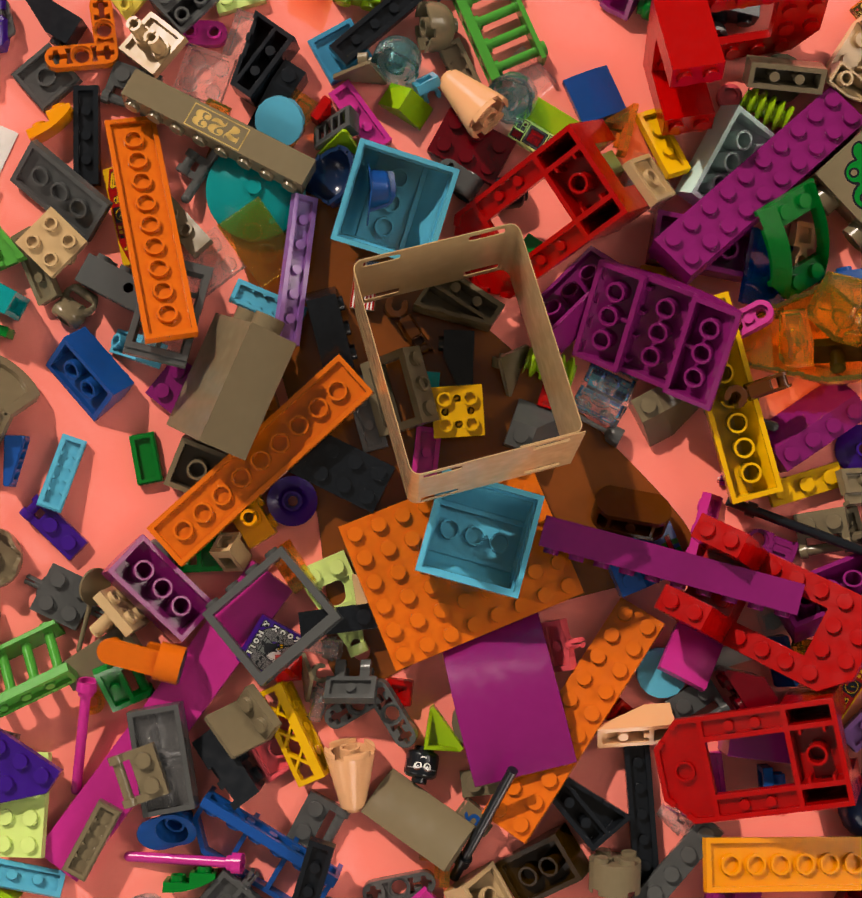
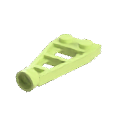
(332, 569)

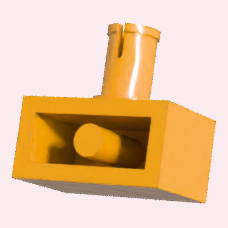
(256, 524)

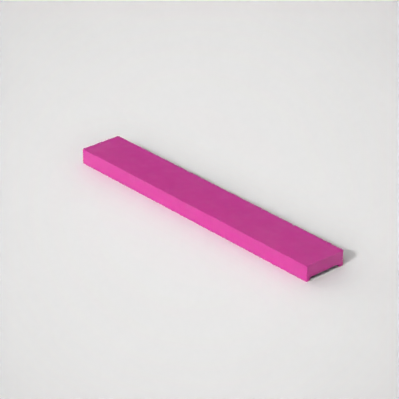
(204, 674)

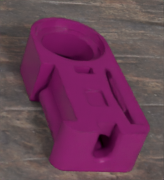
(776, 545)

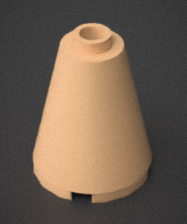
(473, 102)
(350, 770)

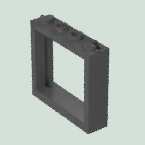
(297, 648)

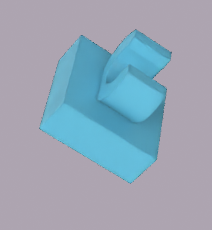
(427, 83)

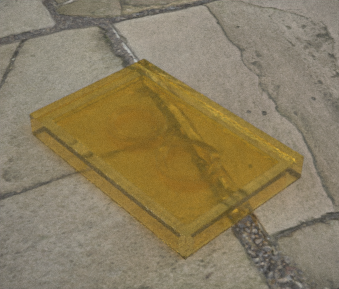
(256, 240)

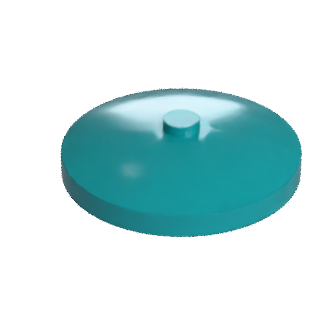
(233, 187)

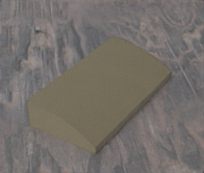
(418, 819)

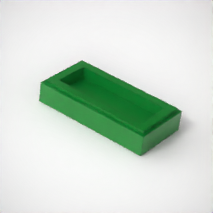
(146, 458)

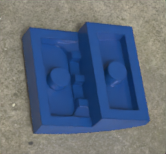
(594, 94)

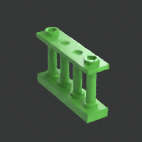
(483, 47)
(37, 685)

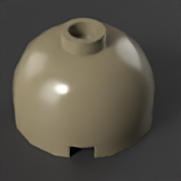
(435, 26)

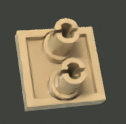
(152, 43)
(52, 243)
(117, 612)

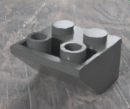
(182, 13)

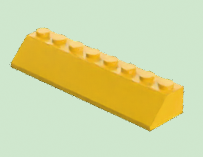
(741, 434)

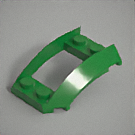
(780, 212)

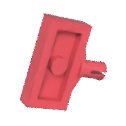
(561, 644)

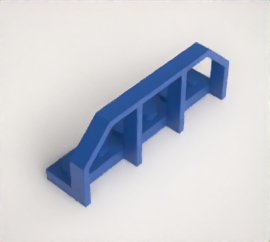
(258, 833)

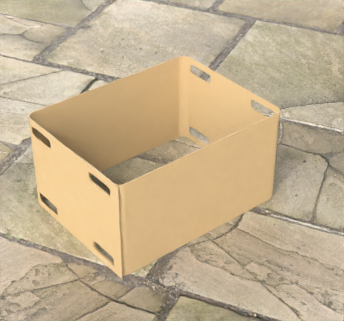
(444, 263)

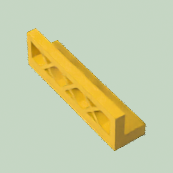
(303, 734)

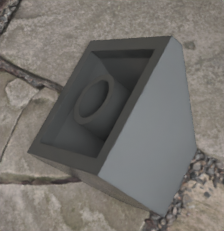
(530, 425)

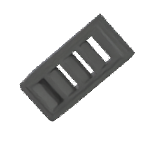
(345, 118)

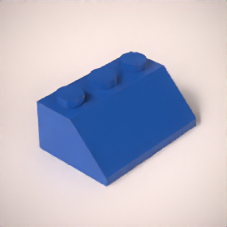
(89, 373)

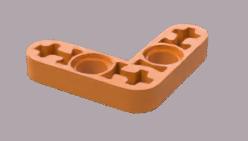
(100, 44)

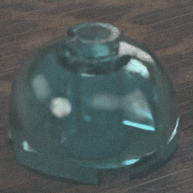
(398, 59)
(521, 96)

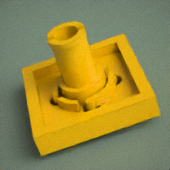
(458, 411)

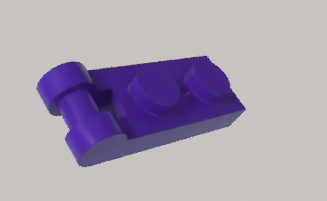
(55, 529)

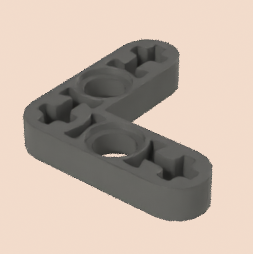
(407, 726)
(385, 884)

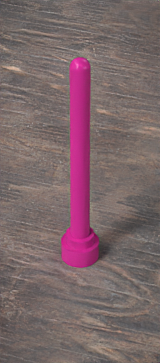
(86, 688)
(234, 863)

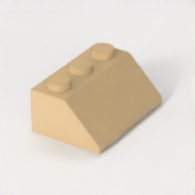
(480, 883)

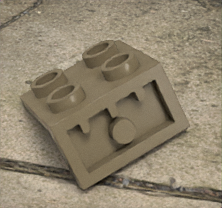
(244, 723)

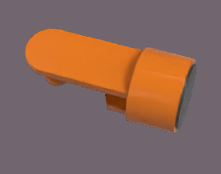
(158, 660)

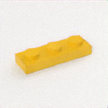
(664, 148)
(806, 484)

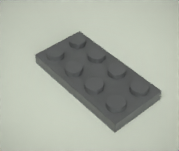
(58, 186)

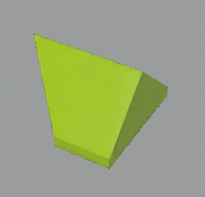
(439, 734)

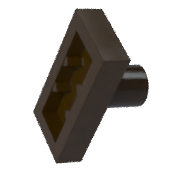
(836, 354)

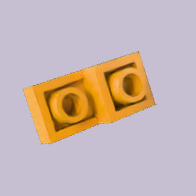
(59, 117)

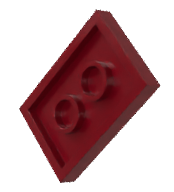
(481, 155)

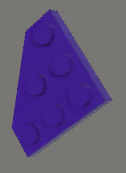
(23, 770)

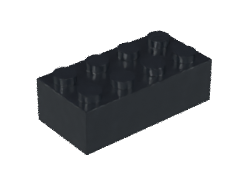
(346, 472)

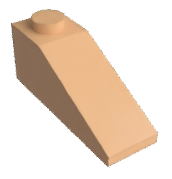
(637, 727)

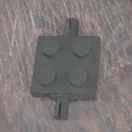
(59, 597)
(230, 886)

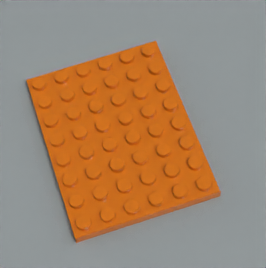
(431, 614)

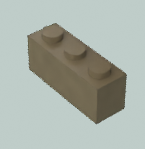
(784, 74)
(87, 658)

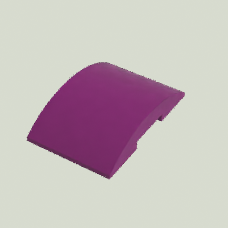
(657, 331)
(508, 702)

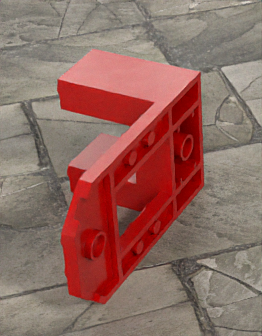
(687, 53)
(581, 182)
(837, 645)
(816, 749)

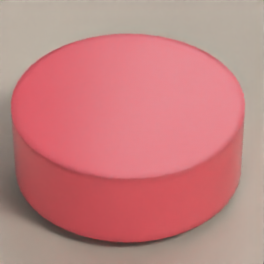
(729, 95)

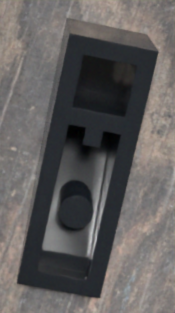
(58, 22)
(285, 83)
(458, 355)

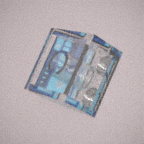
(604, 394)

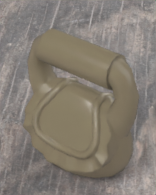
(72, 312)

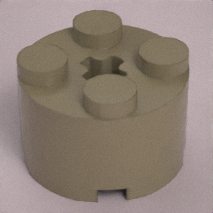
(614, 873)

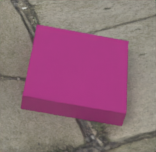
(690, 656)

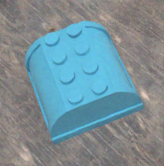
(413, 216)
(481, 537)

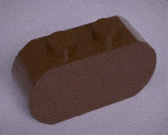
(631, 512)

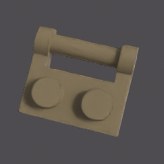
(828, 520)
(147, 772)

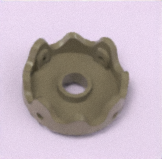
(10, 557)

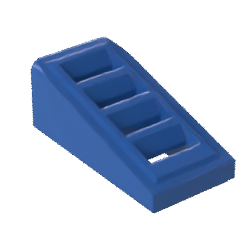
(14, 454)

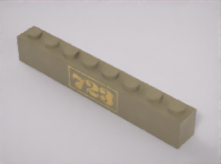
(218, 131)

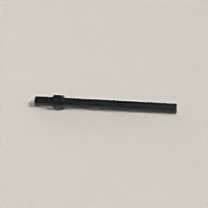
(751, 509)
(465, 856)

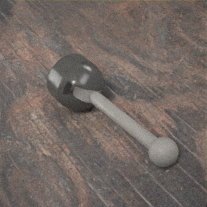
(611, 435)

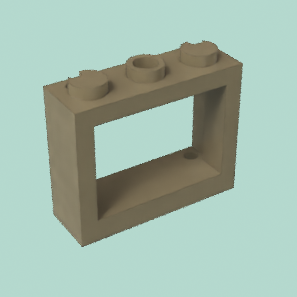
(417, 385)

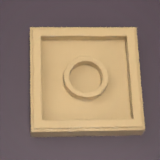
(649, 180)

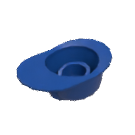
(381, 189)
(167, 830)

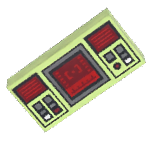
(529, 135)

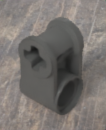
(467, 183)

